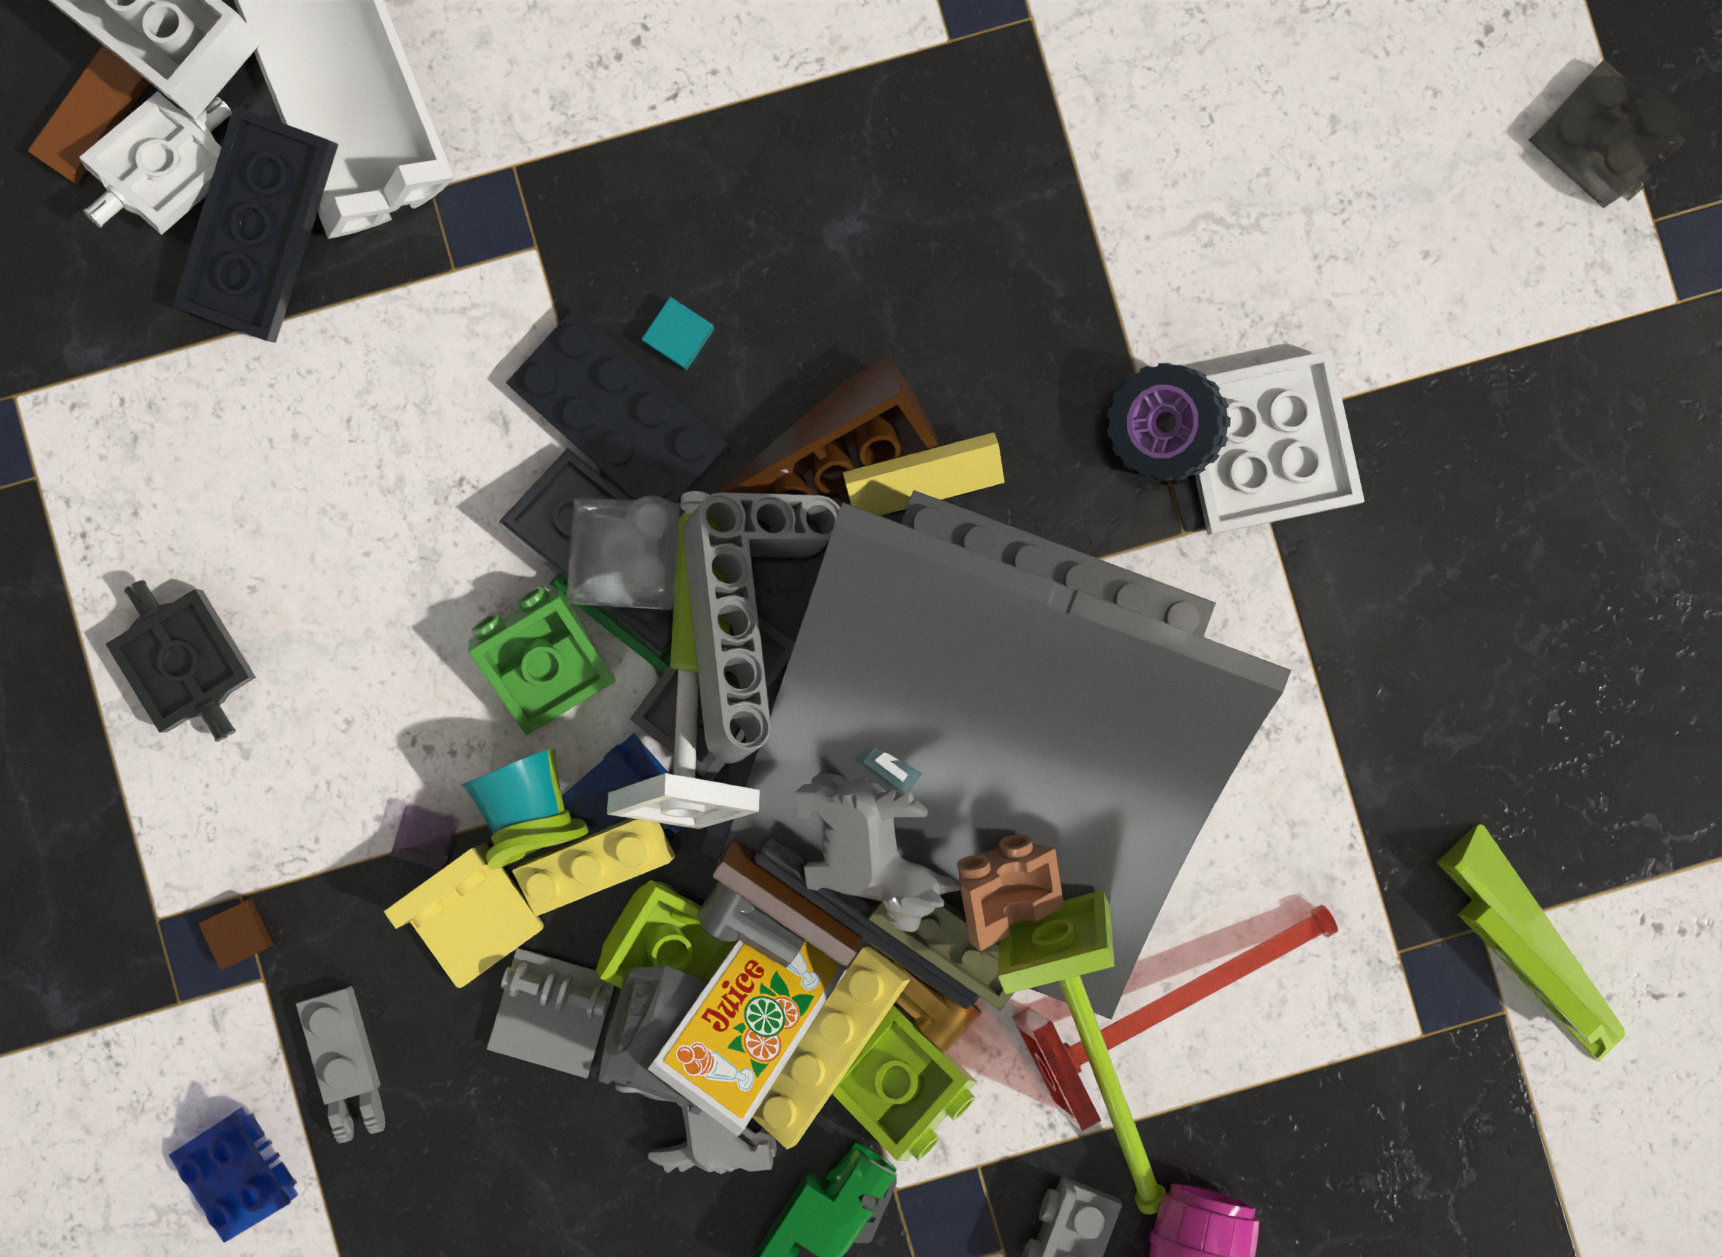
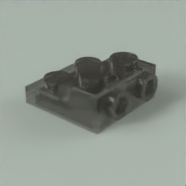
(1610, 134)

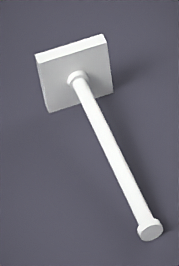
(680, 796)

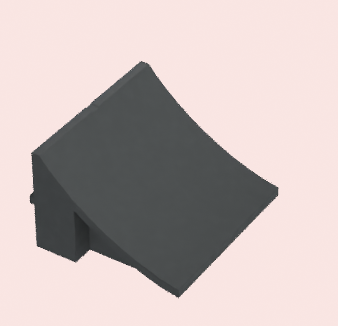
(1029, 699)

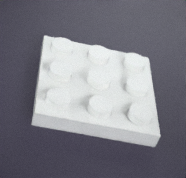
(1284, 446)

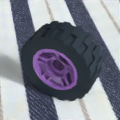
(1154, 395)

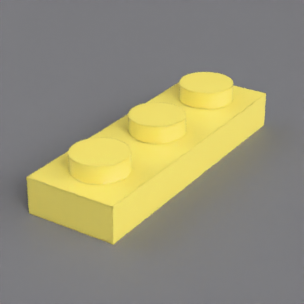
(592, 864)

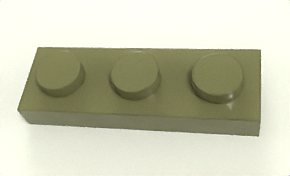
(946, 944)

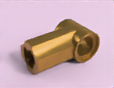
(934, 1013)

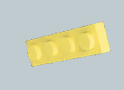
(830, 1045)

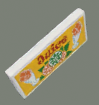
(745, 1030)

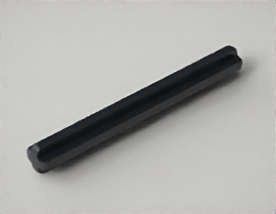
(854, 914)

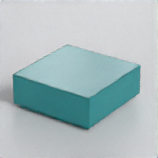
(678, 333)

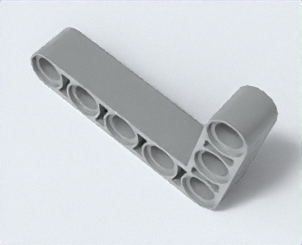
(736, 602)

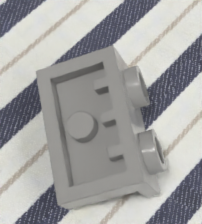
(1075, 1222)

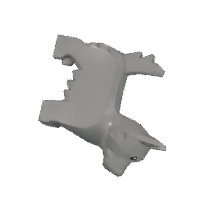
(863, 849)
(712, 1144)

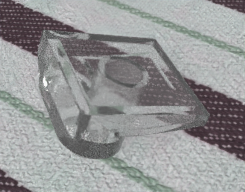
(623, 553)

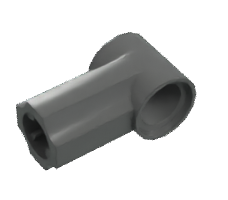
(734, 918)

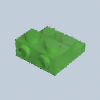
(539, 658)

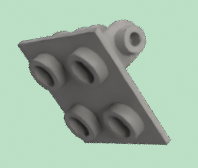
(550, 1013)

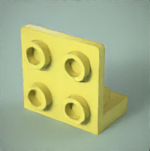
(468, 915)

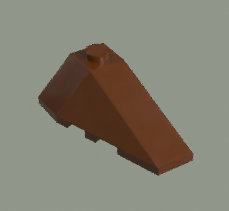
(853, 427)

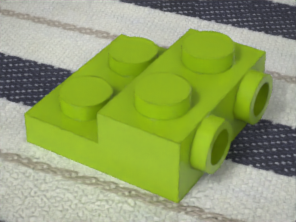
(904, 1087)

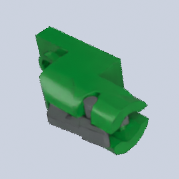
(837, 1213)

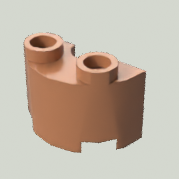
(1008, 887)

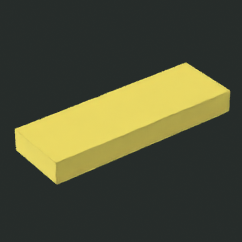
(935, 472)

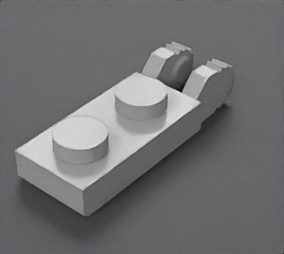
(342, 1060)

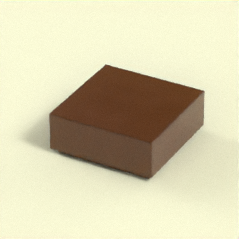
(236, 934)

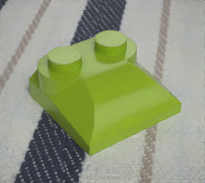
(660, 931)

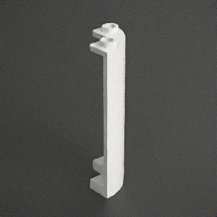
(347, 79)

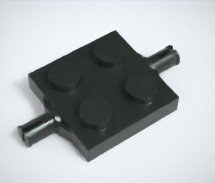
(180, 660)

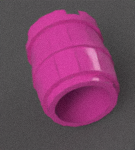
(1203, 1225)

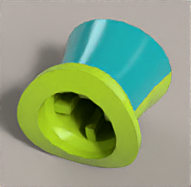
(524, 808)

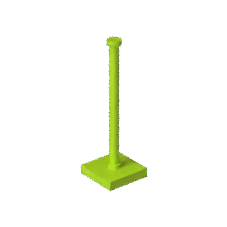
(1062, 949)

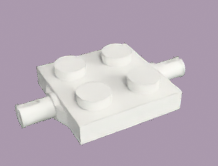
(155, 162)

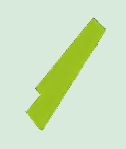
(1527, 942)

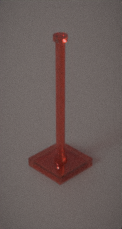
(1061, 1063)

